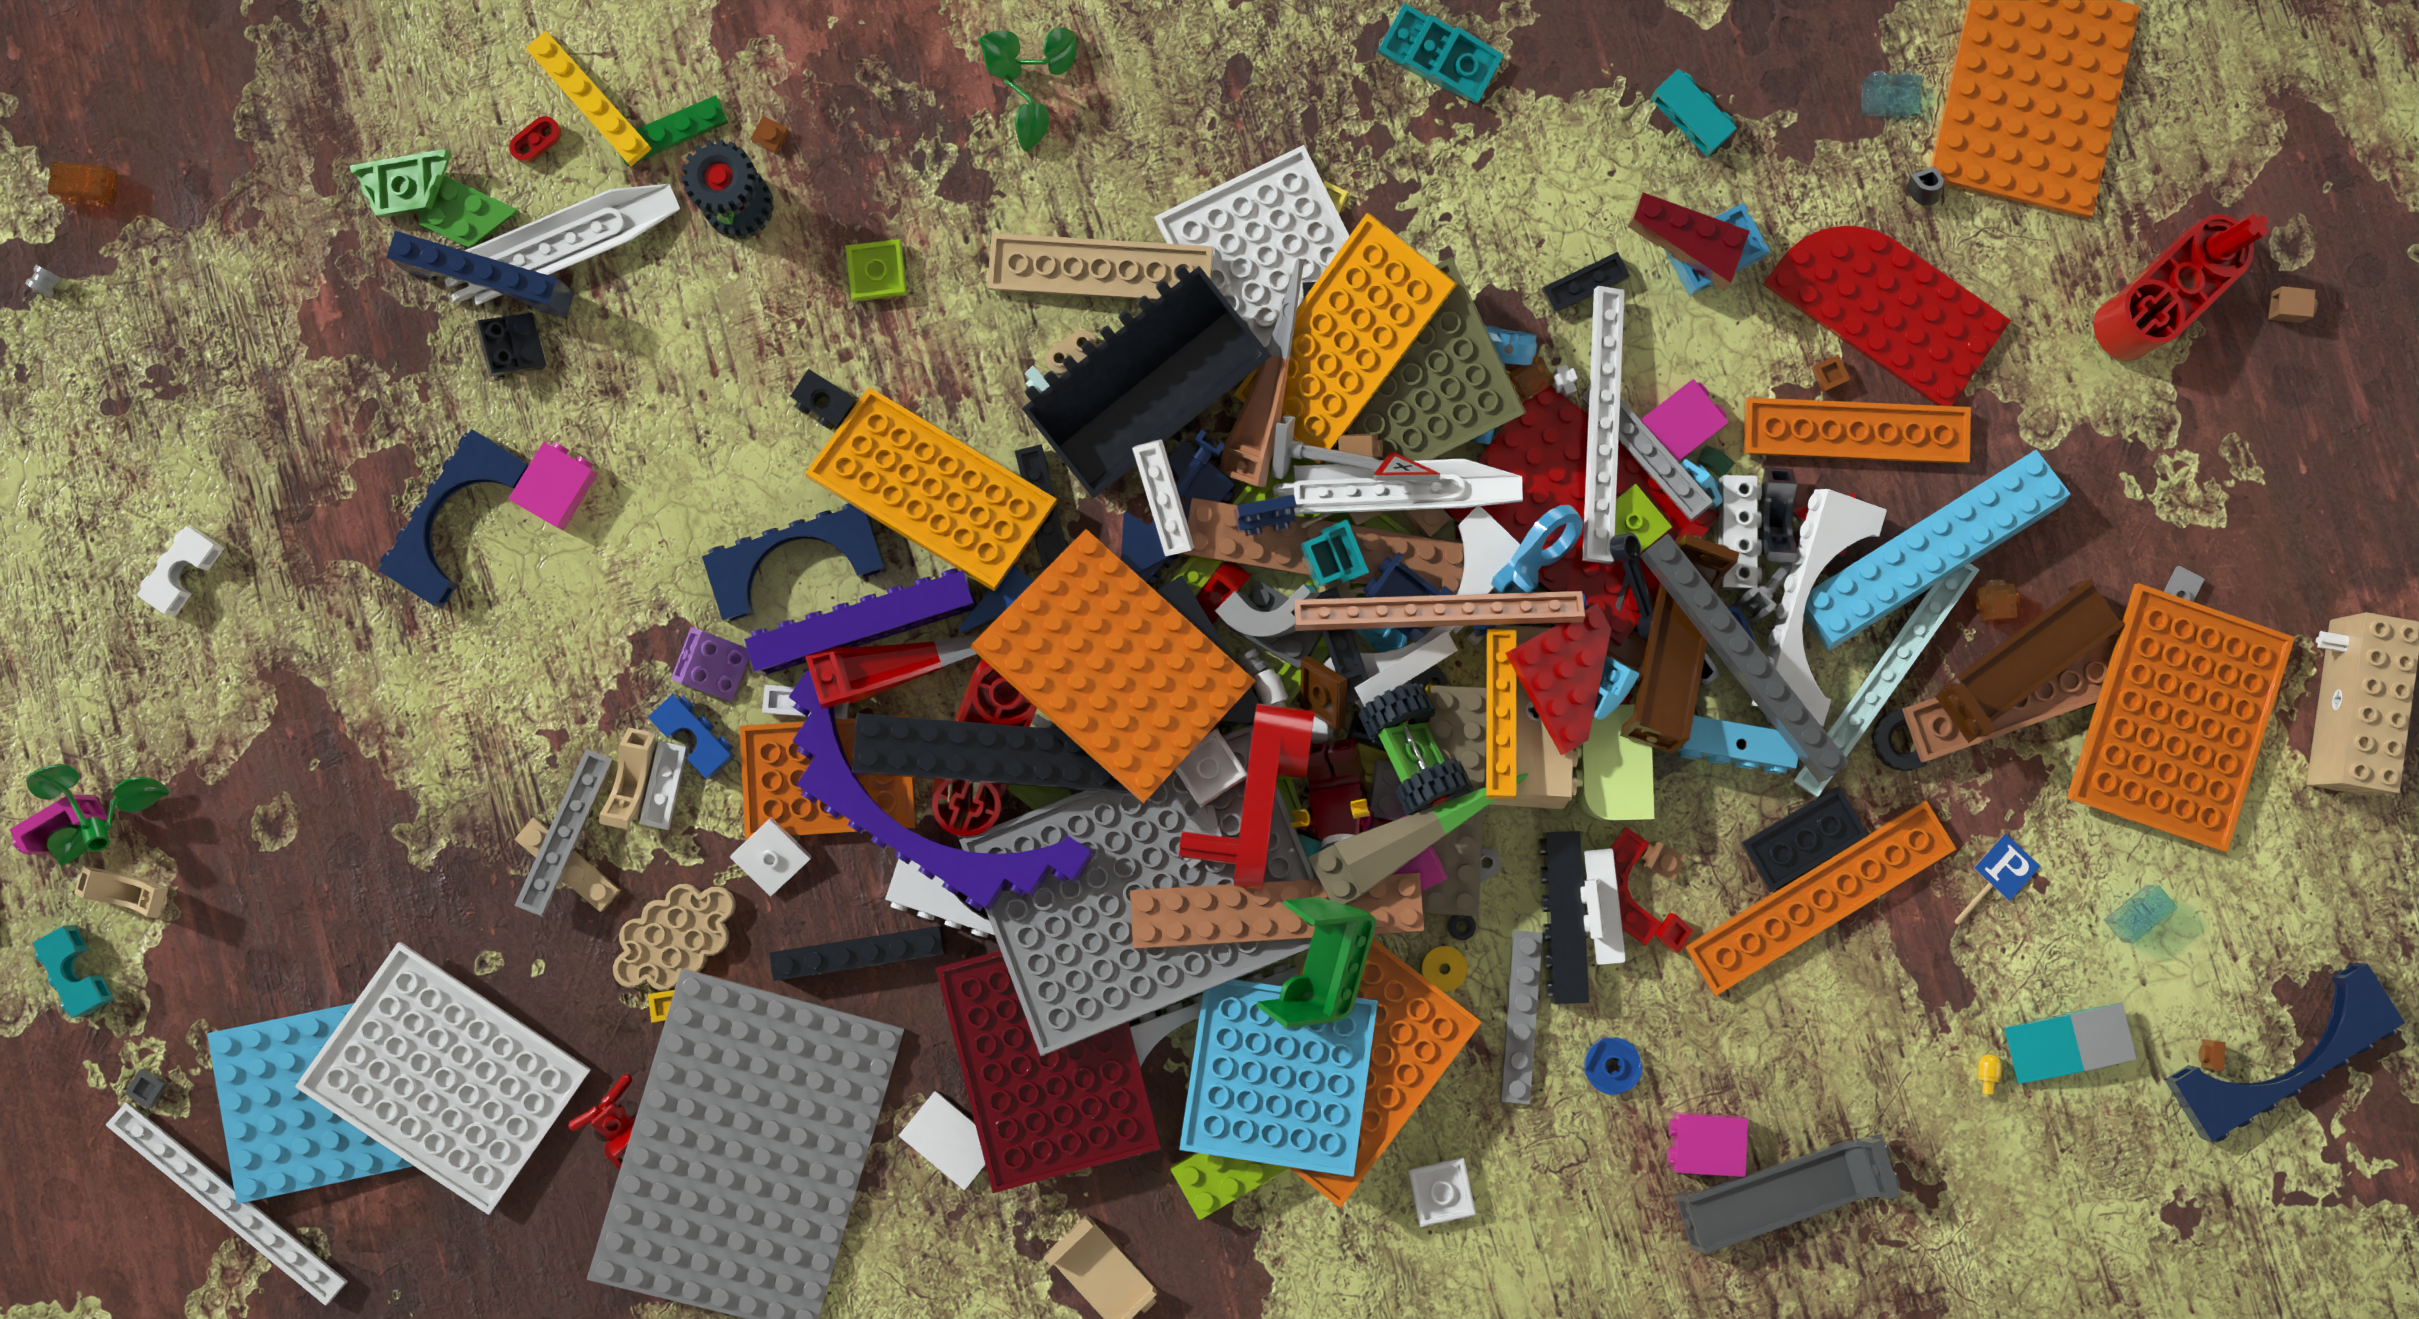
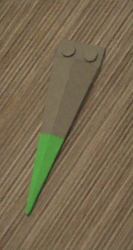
(1367, 859)

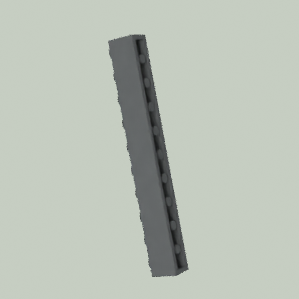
(1744, 659)

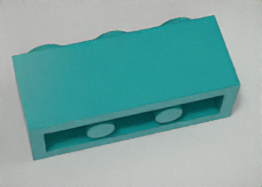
(1693, 112)

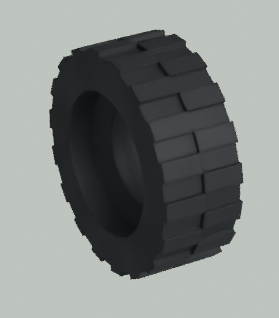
(1883, 746)

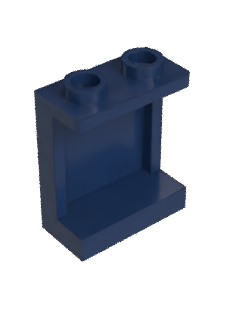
(1401, 581)

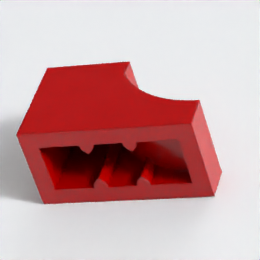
(1224, 582)

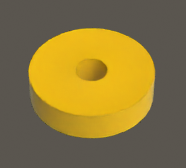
(1457, 968)

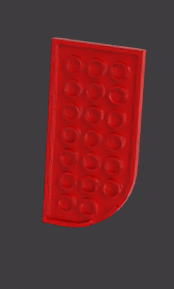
(1890, 307)

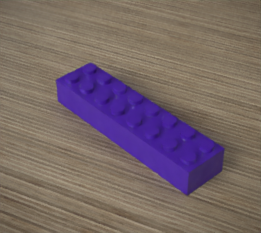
(862, 622)

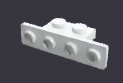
(1603, 906)

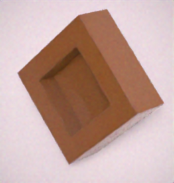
(769, 135)
(1830, 373)
(2212, 1054)

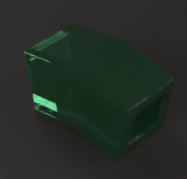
(1715, 460)

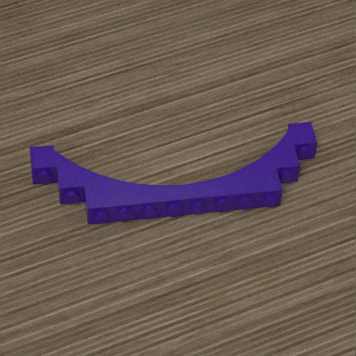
(972, 873)

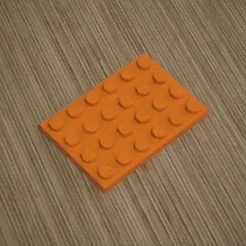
(775, 766)

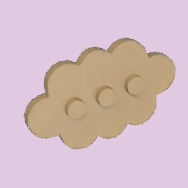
(674, 936)

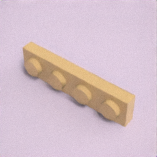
(578, 872)

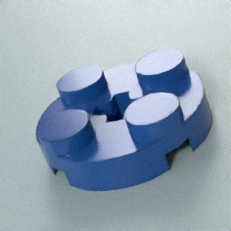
(1628, 1060)

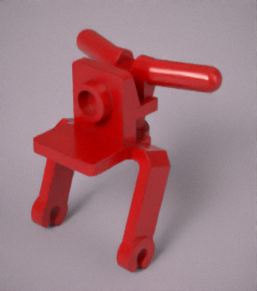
(610, 1121)

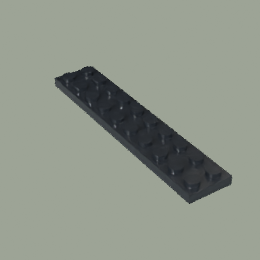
(976, 753)

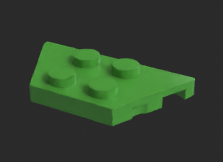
(403, 182)
(464, 214)

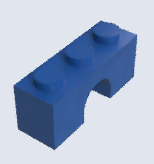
(710, 752)

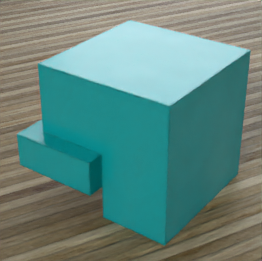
(1333, 555)

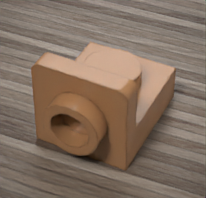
(1663, 860)

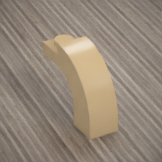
(632, 779)
(122, 890)

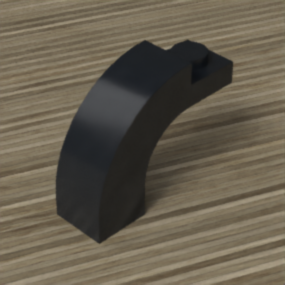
(1776, 510)

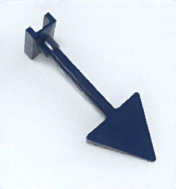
(1142, 542)

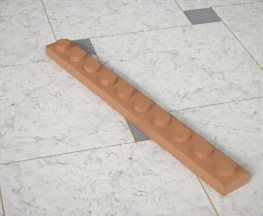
(1439, 610)

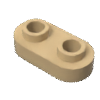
(1067, 348)

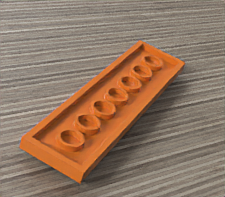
(1857, 430)

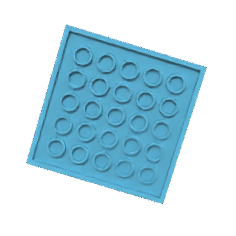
(1277, 1089)
(273, 1130)

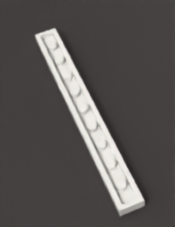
(1603, 424)
(220, 1199)

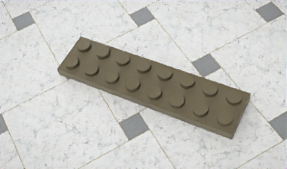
(1460, 736)

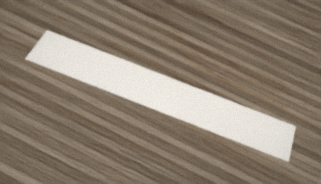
(1407, 668)

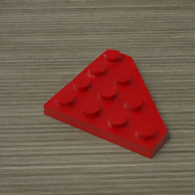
(1564, 675)

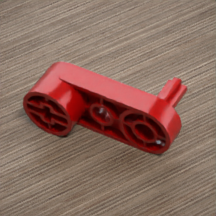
(2204, 263)
(988, 701)
(1277, 748)

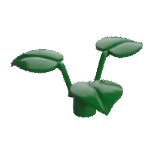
(999, 54)
(92, 835)

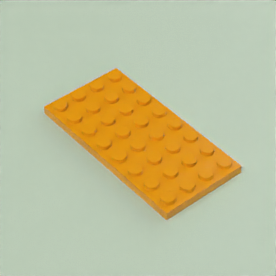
(1355, 330)
(931, 488)

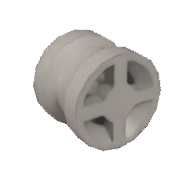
(43, 281)
(1251, 662)

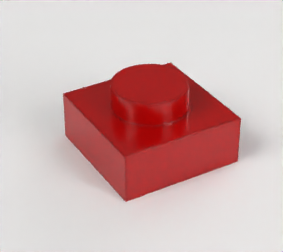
(1673, 932)

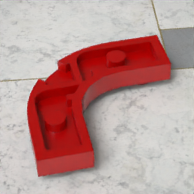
(1634, 919)

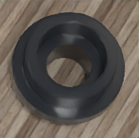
(1467, 933)

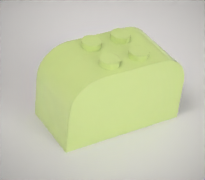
(1614, 772)

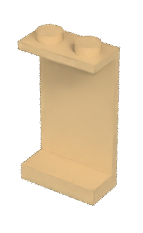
(1101, 1272)

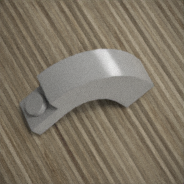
(1247, 618)

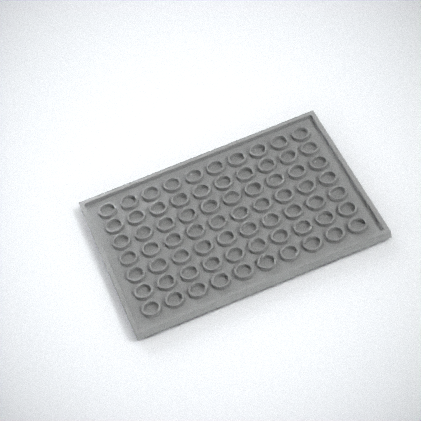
(1075, 941)
(745, 1151)

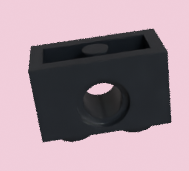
(811, 389)

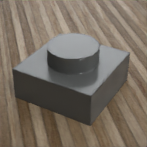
(146, 1088)

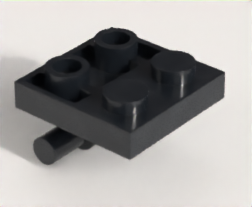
(510, 345)

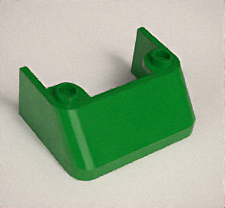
(1331, 968)

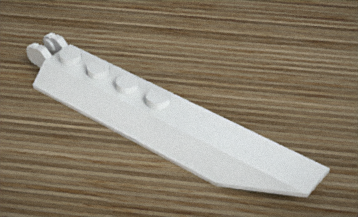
(574, 233)
(1352, 489)

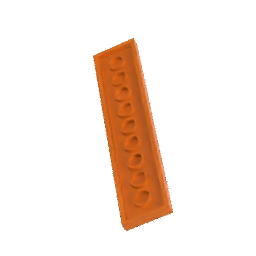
(1819, 898)

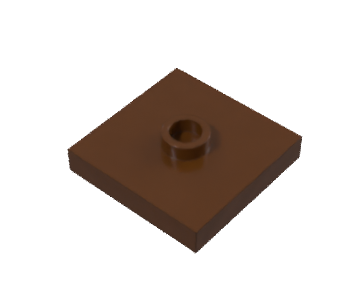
(1323, 692)

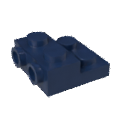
(1264, 514)

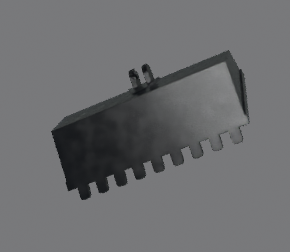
(1144, 379)

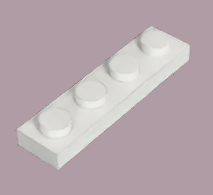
(1163, 497)

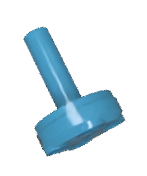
(1513, 349)

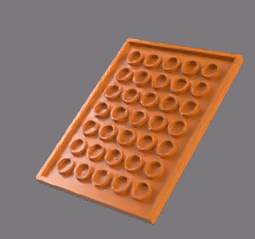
(2035, 100)
(1113, 665)
(2180, 717)
(1412, 1046)

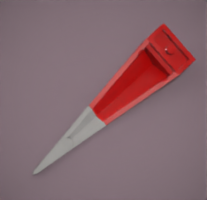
(860, 672)

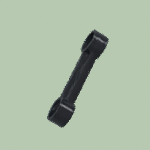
(1626, 550)

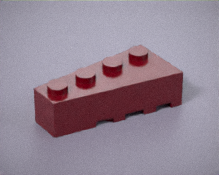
(1691, 237)

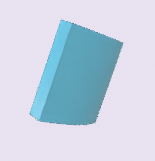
(1614, 686)

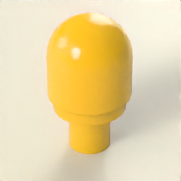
(1989, 1072)

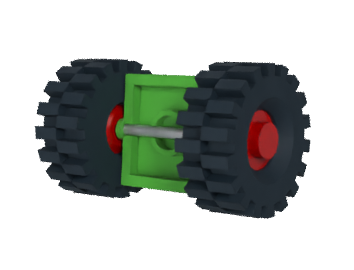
(727, 189)
(1400, 725)

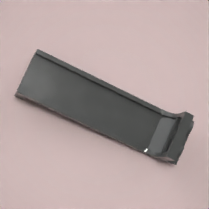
(1787, 1193)

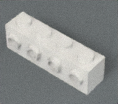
(1738, 529)

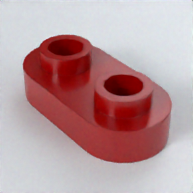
(534, 137)

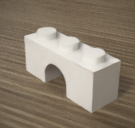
(163, 586)

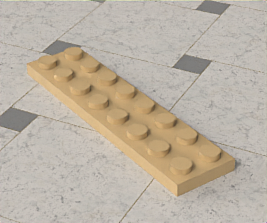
(1089, 265)

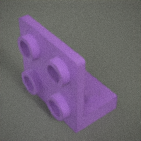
(711, 664)

